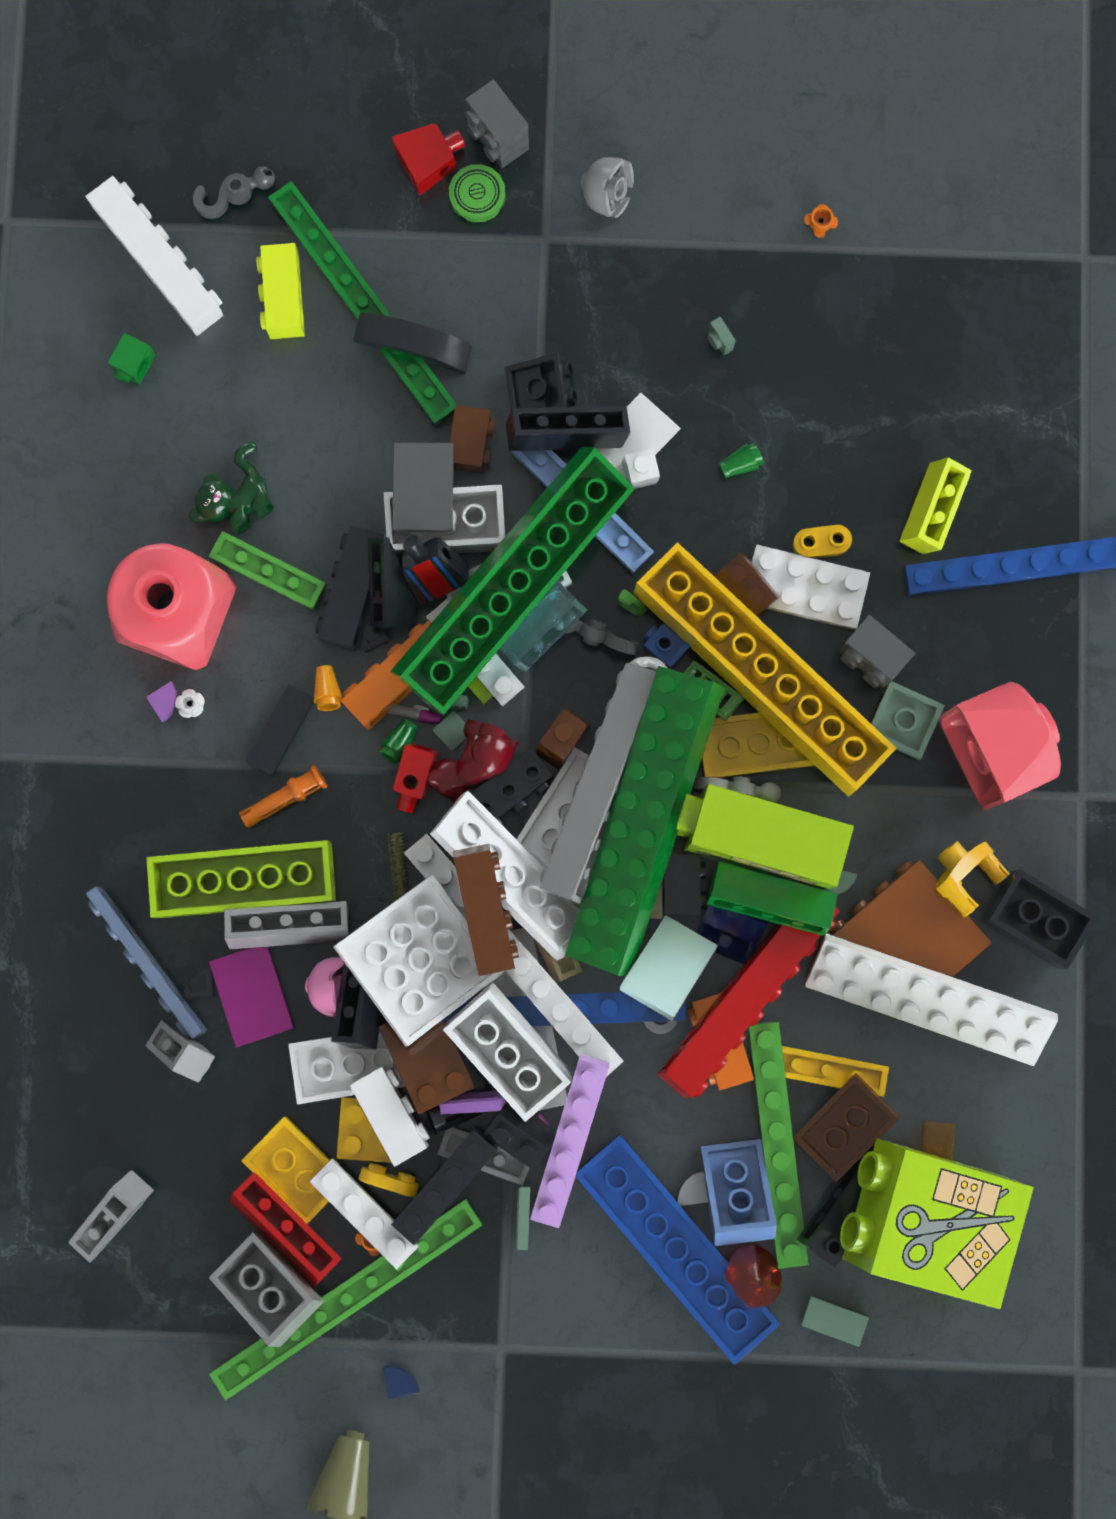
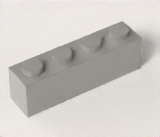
(286, 925)

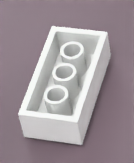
(476, 521)
(508, 1052)

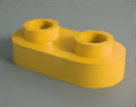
(823, 541)
(377, 1176)

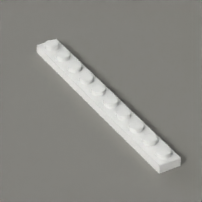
(528, 972)

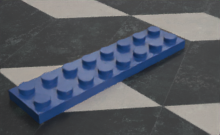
(674, 1247)

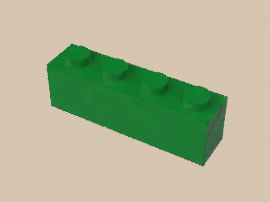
(772, 898)

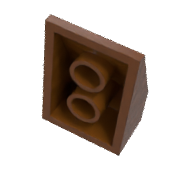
(428, 1066)

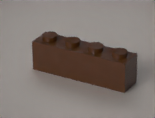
(484, 909)

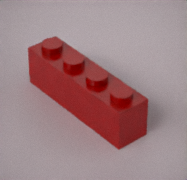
(284, 1229)

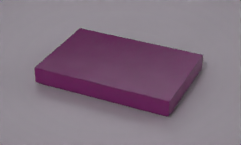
(251, 995)

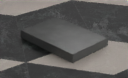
(423, 487)

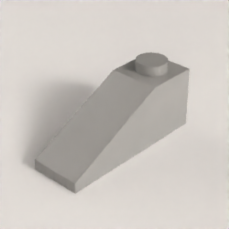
(110, 1215)

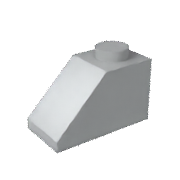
(180, 1052)

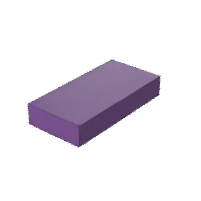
(473, 1102)

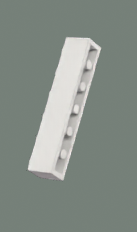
(155, 256)

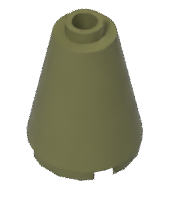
(344, 1480)

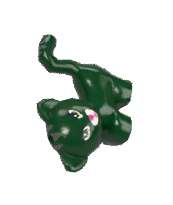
(217, 500)

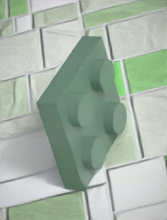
(907, 719)

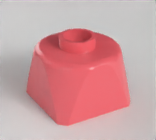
(192, 621)
(1003, 743)

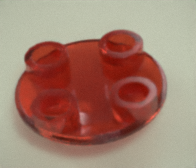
(754, 1276)

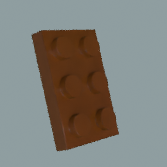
(846, 1127)

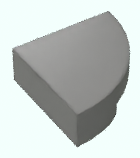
(693, 1190)

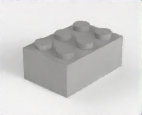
(266, 1290)

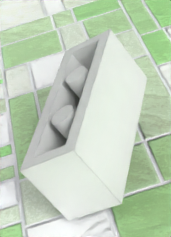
(390, 1115)

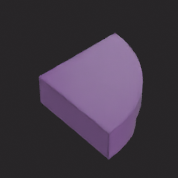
(164, 701)

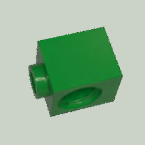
(131, 359)

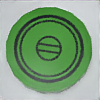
(477, 193)

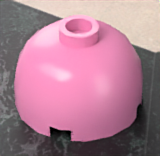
(324, 985)

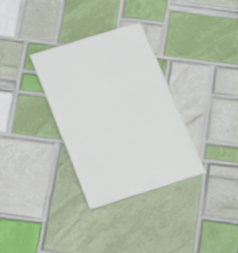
(648, 430)

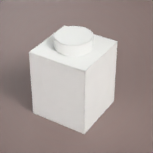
(641, 468)

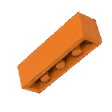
(380, 688)

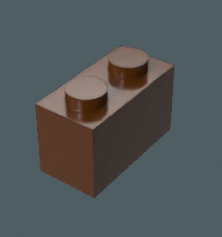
(470, 438)

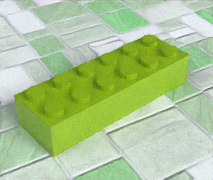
(240, 879)

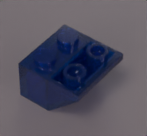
(732, 932)

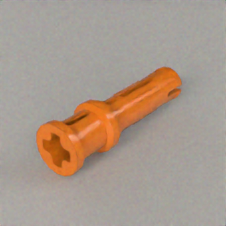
(295, 790)

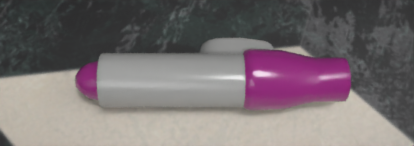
(416, 712)

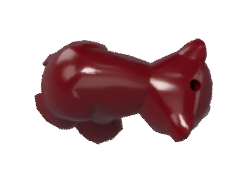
(484, 756)

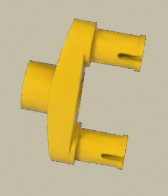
(958, 864)

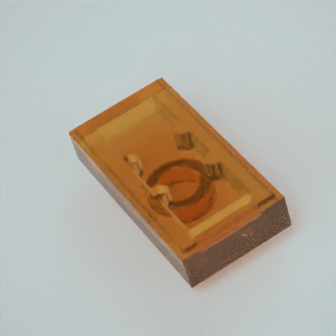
(938, 1138)

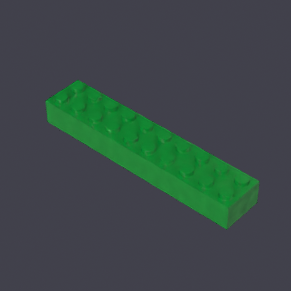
(513, 579)
(644, 821)

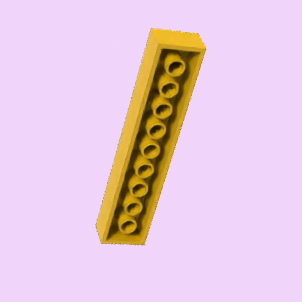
(763, 669)

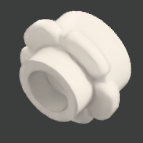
(197, 703)

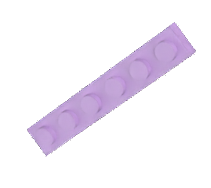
(570, 1140)

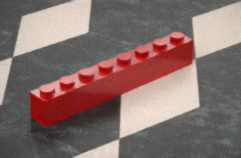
(737, 1009)

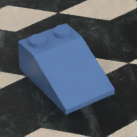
(738, 1193)

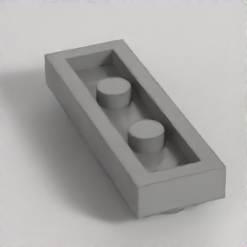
(500, 1164)

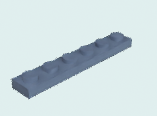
(138, 953)

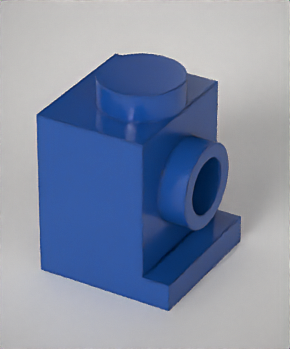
(670, 655)

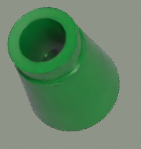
(742, 461)
(395, 742)

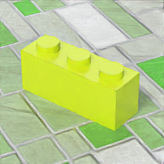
(281, 291)
(935, 506)

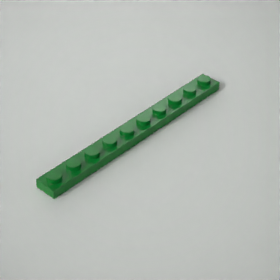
(359, 297)

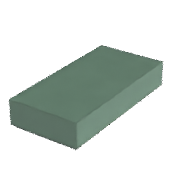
(523, 1216)
(834, 1320)

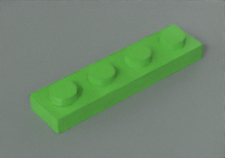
(267, 570)

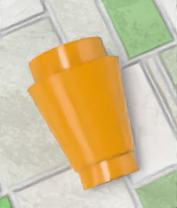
(326, 690)

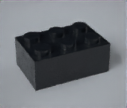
(1039, 919)

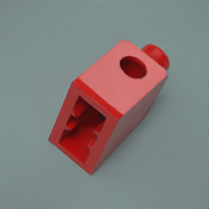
(427, 154)
(415, 761)

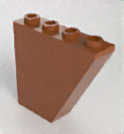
(914, 923)

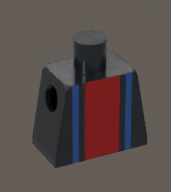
(432, 568)

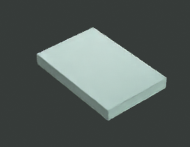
(668, 967)

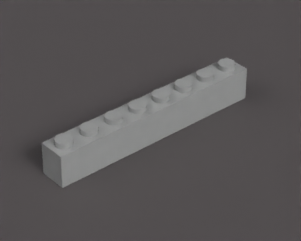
(595, 794)

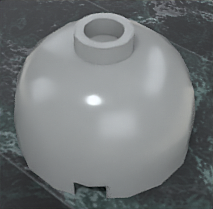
(607, 184)

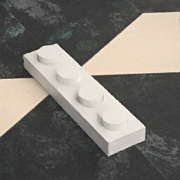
(495, 674)
(363, 1212)

